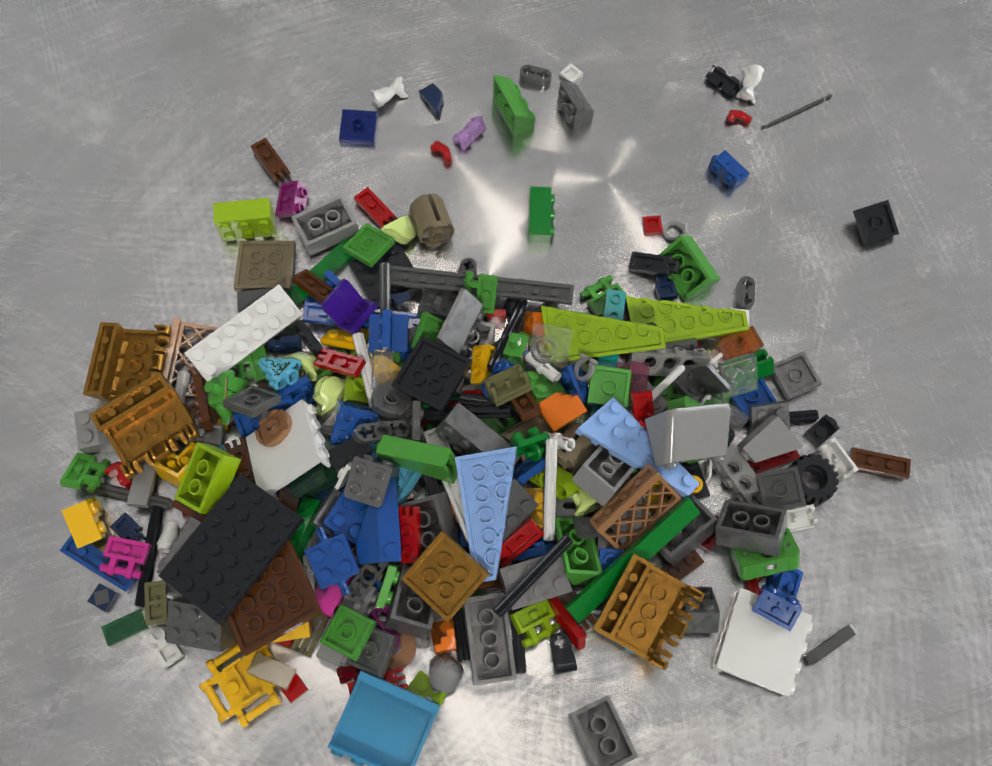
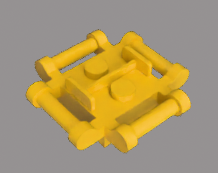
(238, 687)

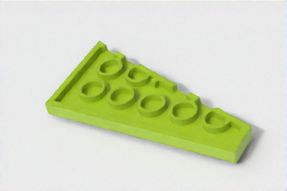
(686, 320)
(603, 335)

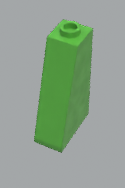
(419, 457)

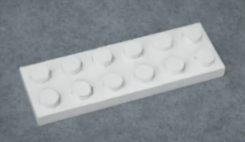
(244, 333)

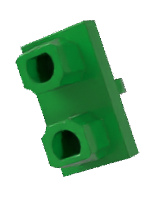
(532, 446)

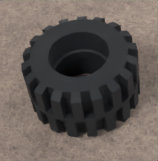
(824, 474)

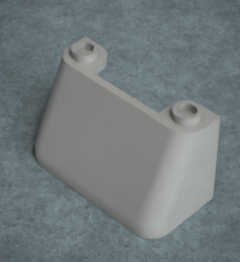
(689, 434)

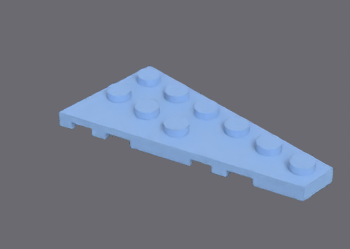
(629, 441)
(485, 495)

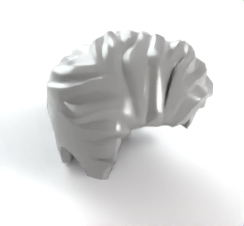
(444, 673)

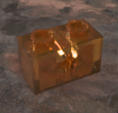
(739, 344)

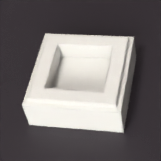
(571, 74)

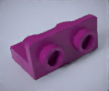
(291, 199)

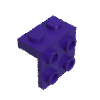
(347, 307)

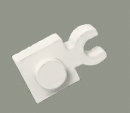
(166, 652)

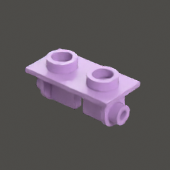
(471, 132)

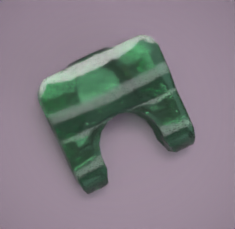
(314, 481)

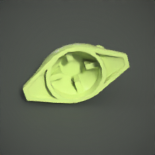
(401, 229)
(307, 366)
(327, 392)
(584, 503)

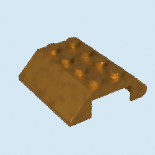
(124, 359)
(145, 424)
(647, 611)

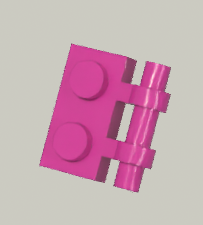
(128, 551)

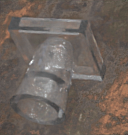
(557, 338)

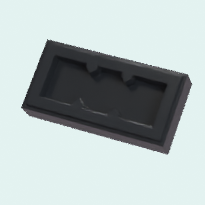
(346, 451)

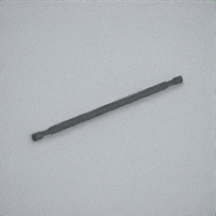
(796, 111)

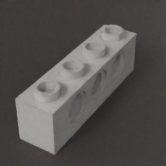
(678, 354)
(743, 473)
(332, 656)

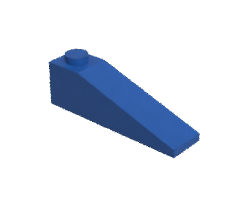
(380, 532)

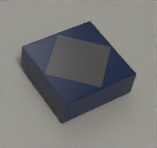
(102, 597)

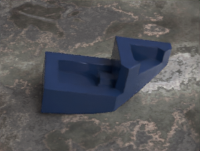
(433, 97)
(396, 300)

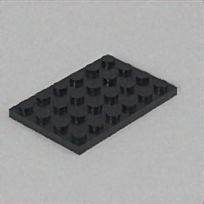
(231, 549)

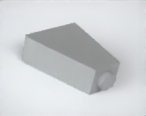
(768, 440)

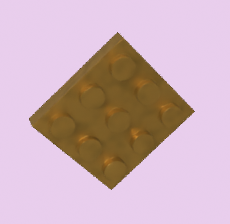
(445, 576)

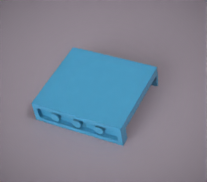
(383, 724)

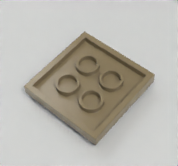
(264, 265)

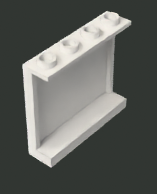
(294, 456)
(760, 648)

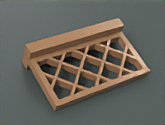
(174, 346)
(626, 500)

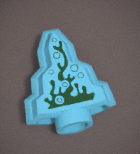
(280, 371)

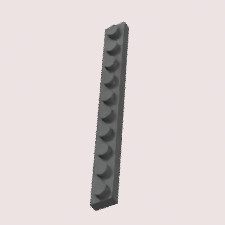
(506, 287)

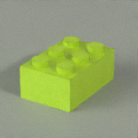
(244, 219)
(206, 477)

